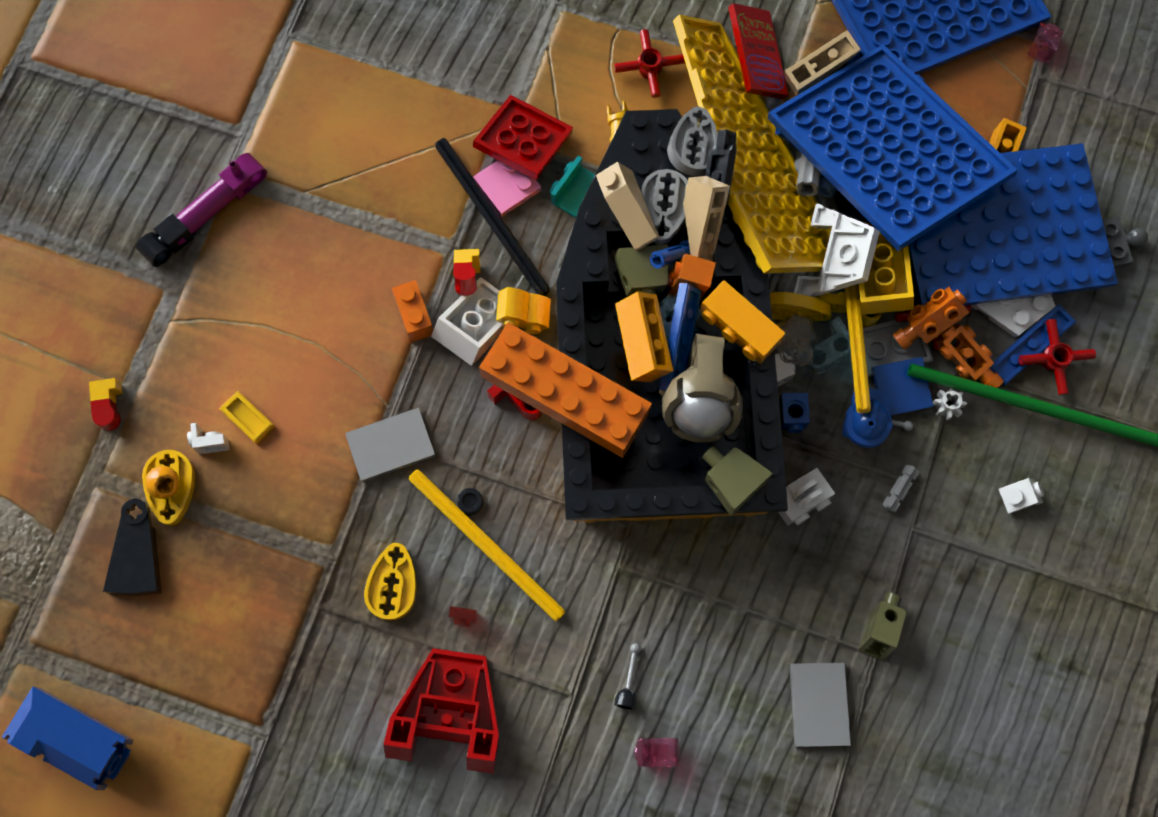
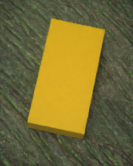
(247, 417)

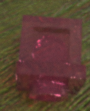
(1045, 42)
(657, 752)

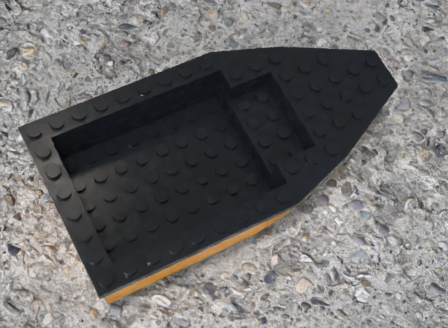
(660, 471)

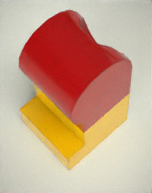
(465, 269)
(103, 403)

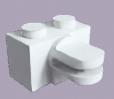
(805, 495)

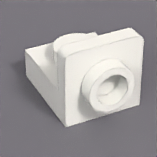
(209, 443)

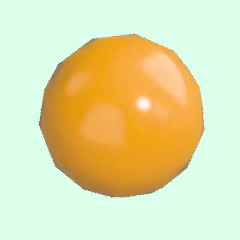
(162, 482)

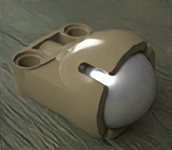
(703, 398)

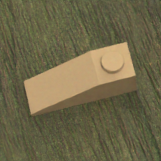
(821, 63)
(627, 204)
(704, 212)

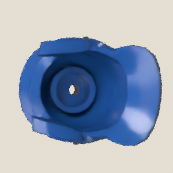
(857, 426)

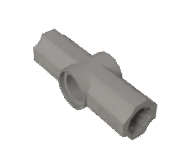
(808, 177)

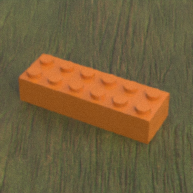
(565, 389)

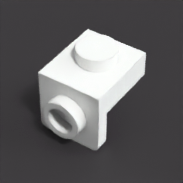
(1021, 495)

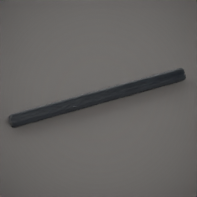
(492, 217)

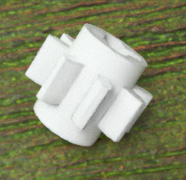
(946, 410)

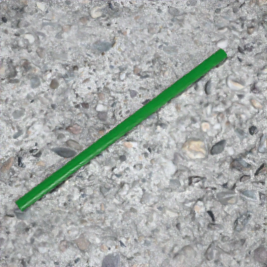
(1033, 404)

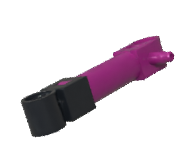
(177, 230)

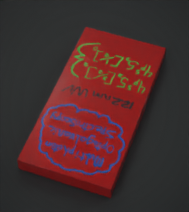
(758, 51)

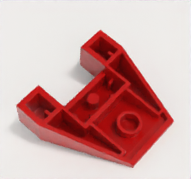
(449, 703)

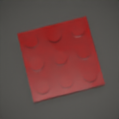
(523, 137)

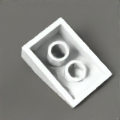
(470, 323)

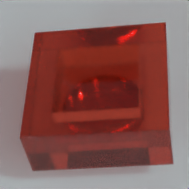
(463, 616)

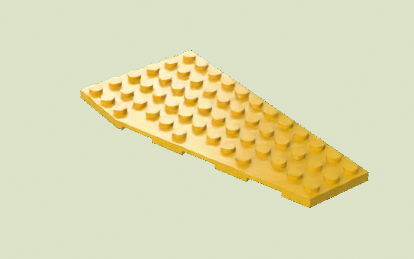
(764, 173)

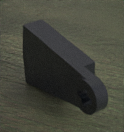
(134, 557)

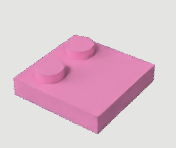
(506, 187)

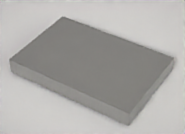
(884, 349)
(390, 445)
(819, 704)

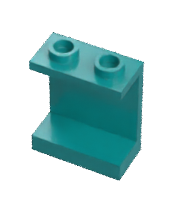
(572, 187)

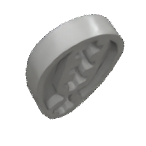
(682, 140)
(652, 193)

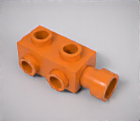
(933, 317)
(966, 348)

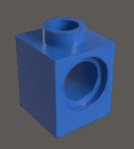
(795, 401)

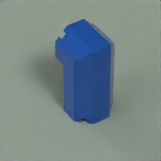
(68, 739)

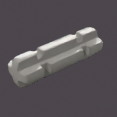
(900, 488)

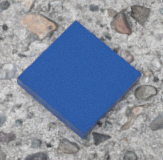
(905, 391)

